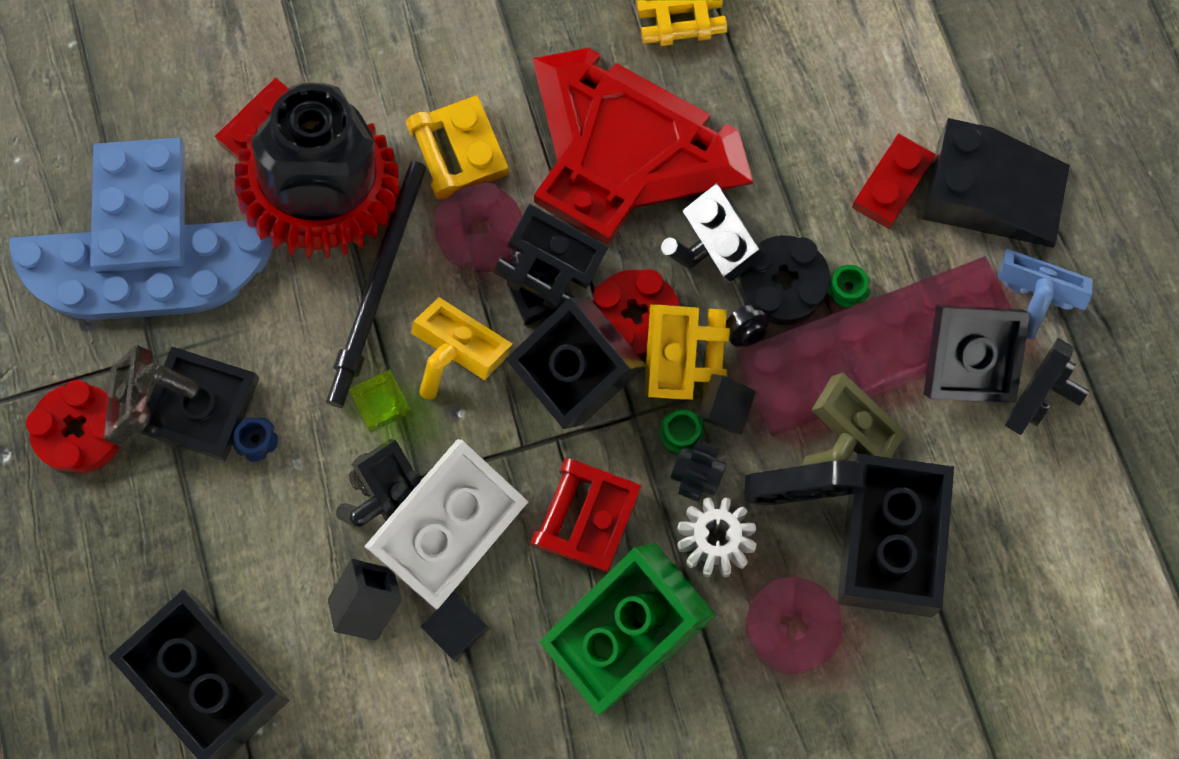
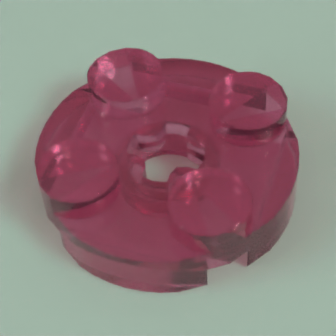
(456, 217)
(818, 613)

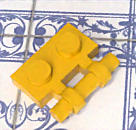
(666, 32)
(673, 347)

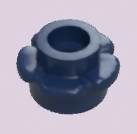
(247, 430)

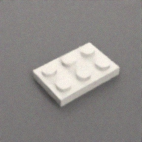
(446, 524)

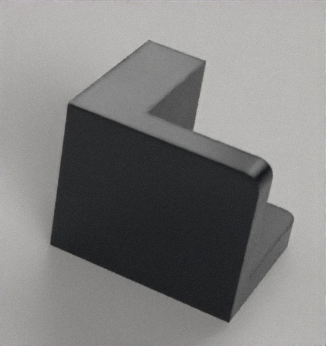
(364, 600)

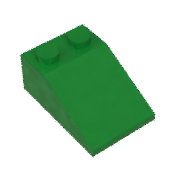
(627, 626)

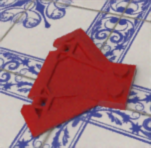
(625, 144)

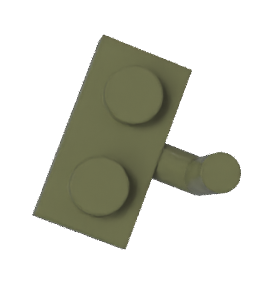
(856, 421)

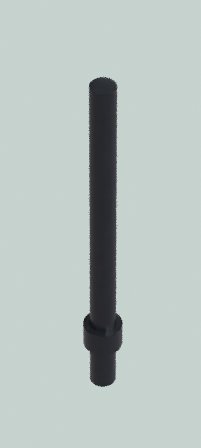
(350, 359)

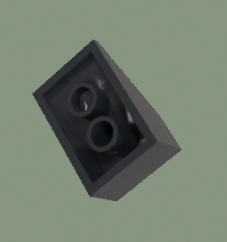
(995, 185)

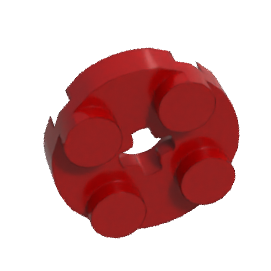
(628, 289)
(50, 421)

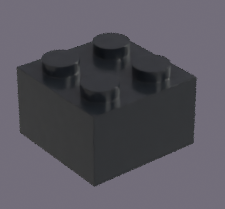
(575, 362)

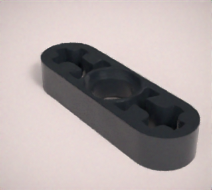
(805, 483)

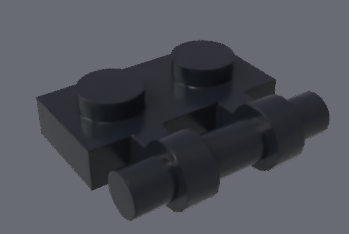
(554, 246)

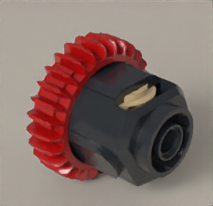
(316, 173)

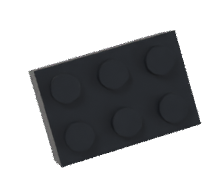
(897, 537)
(198, 678)

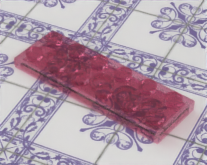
(872, 343)

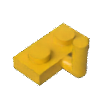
(456, 339)

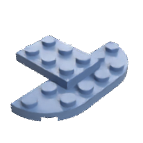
(138, 248)

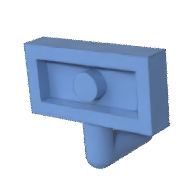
(1047, 282)

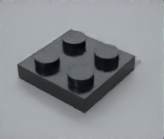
(976, 353)
(211, 416)

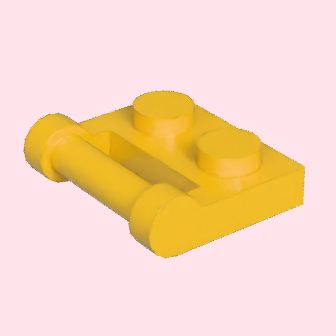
(471, 143)

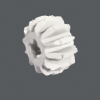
(698, 533)

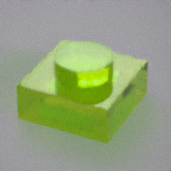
(380, 401)

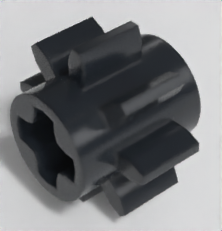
(698, 471)

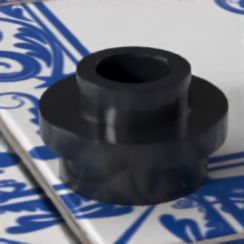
(747, 326)

